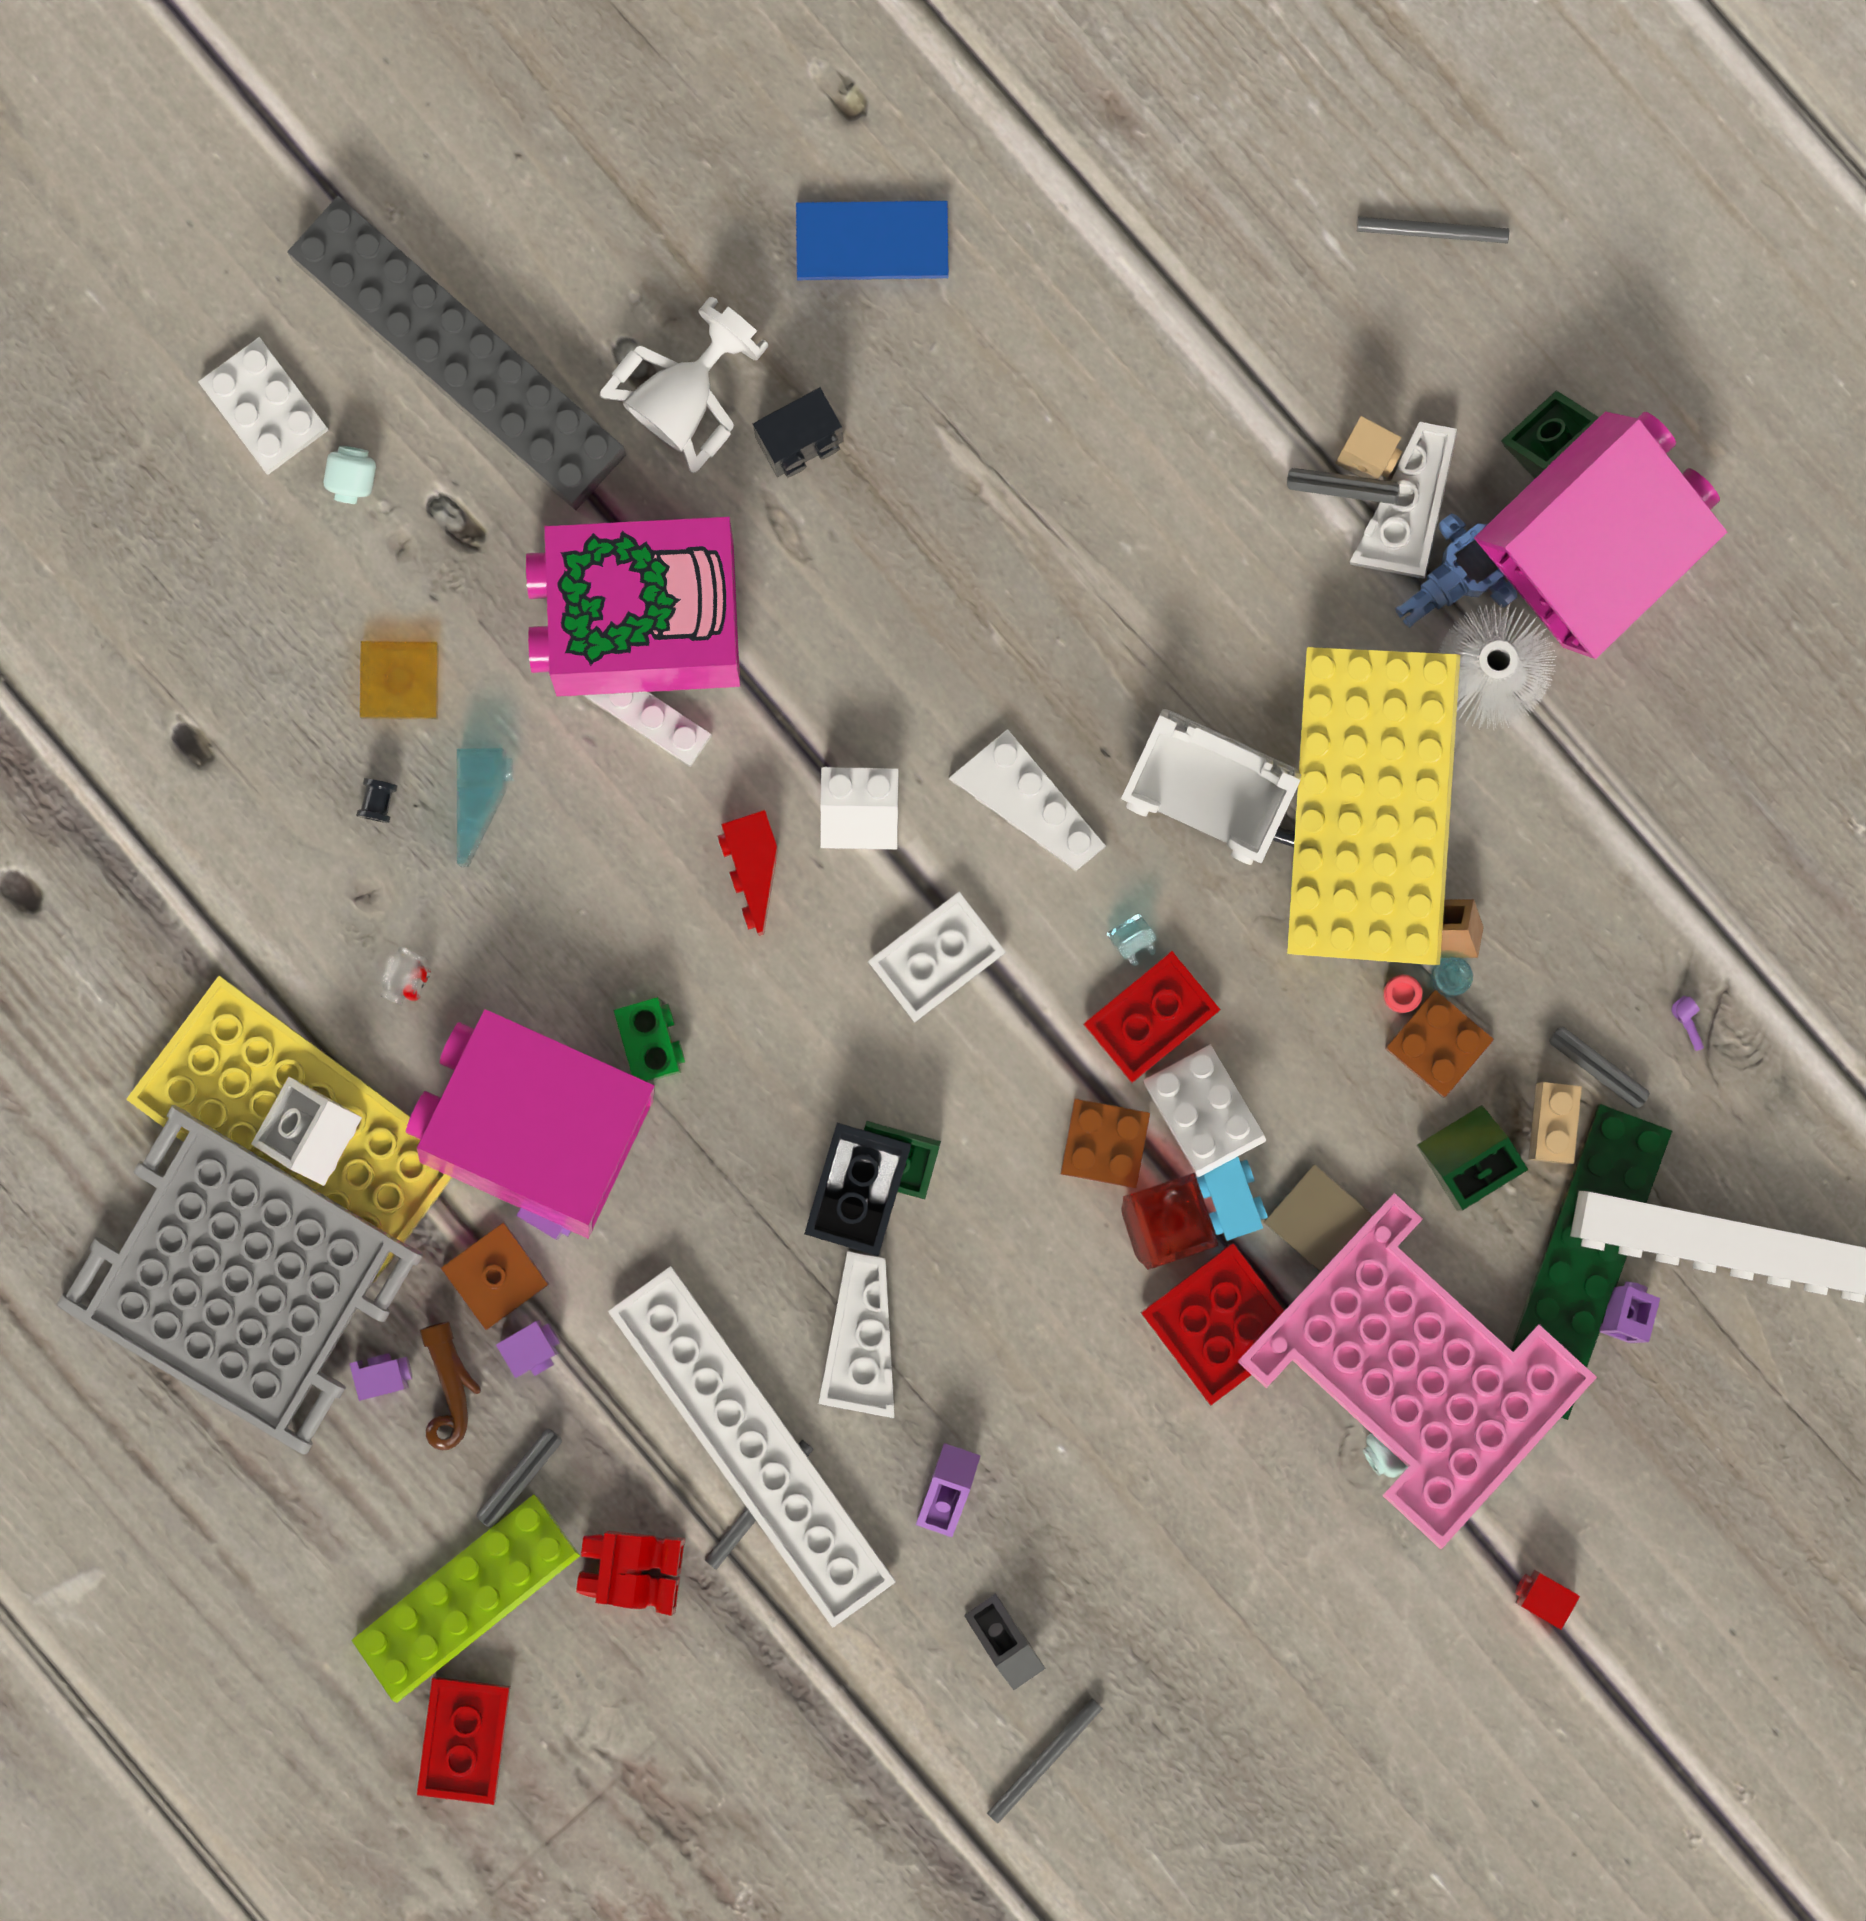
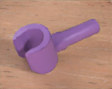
(1683, 1011)

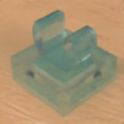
(1132, 937)

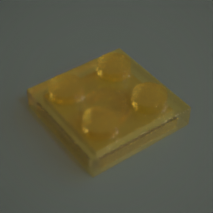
(399, 680)

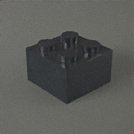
(799, 433)

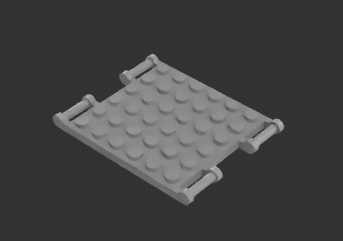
(238, 1280)

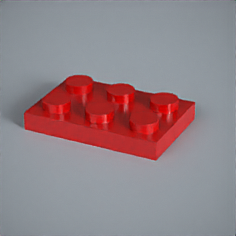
(1151, 1017)
(463, 1740)

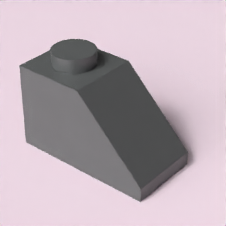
(1004, 1642)

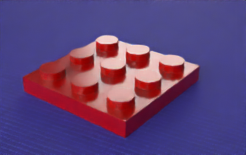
(1214, 1321)

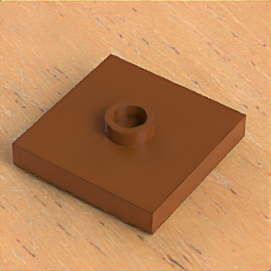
(495, 1276)

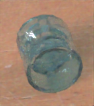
(1447, 981)

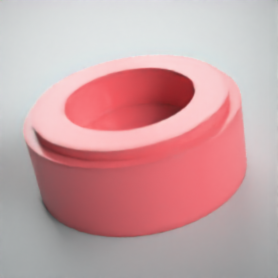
(1402, 993)

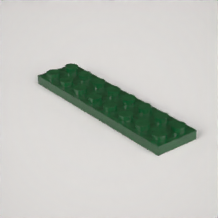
(1577, 1281)

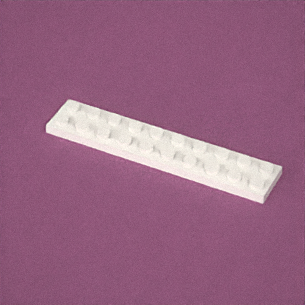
(752, 1446)

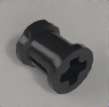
(376, 800)

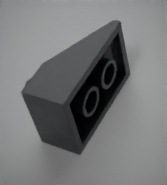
(857, 1189)

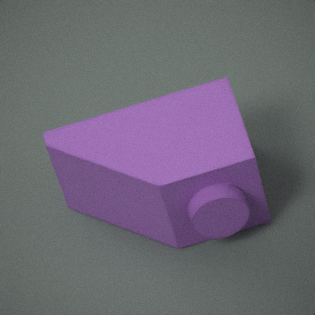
(948, 1490)

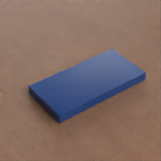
(872, 240)

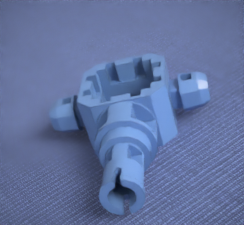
(1450, 580)

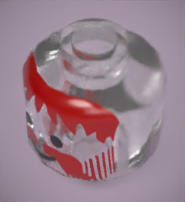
(402, 975)

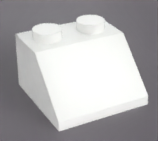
(859, 808)
(306, 1131)

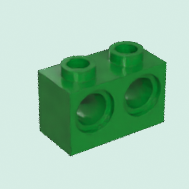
(639, 1044)

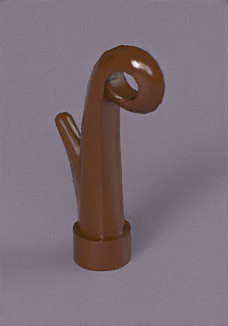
(452, 1378)

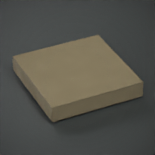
(1317, 1218)

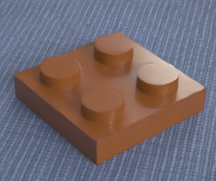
(1439, 1044)
(1105, 1143)

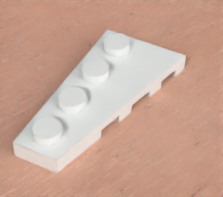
(859, 1349)

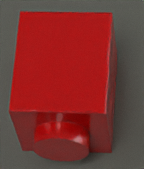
(1546, 1598)

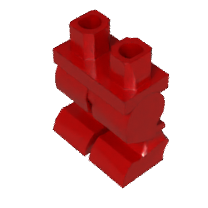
(621, 1567)

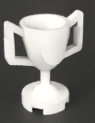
(678, 395)

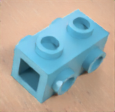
(1235, 1207)

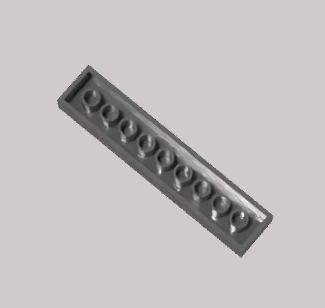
(457, 353)

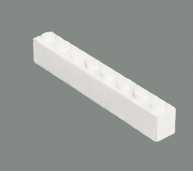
(1721, 1243)

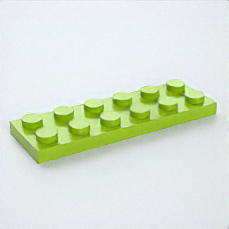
(465, 1598)

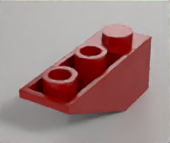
(755, 858)

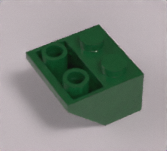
(1472, 1158)

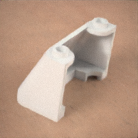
(1212, 785)

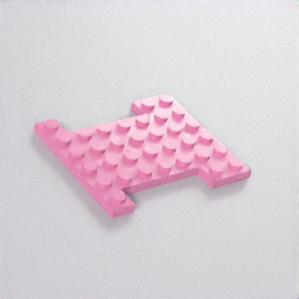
(1421, 1373)

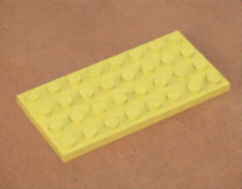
(1373, 805)
(229, 1071)

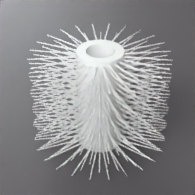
(1506, 657)

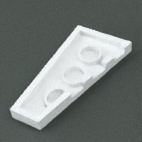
(1404, 532)
(1022, 794)

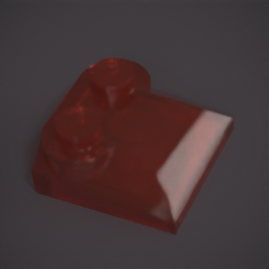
(1168, 1222)

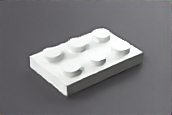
(263, 405)
(936, 957)
(1204, 1110)

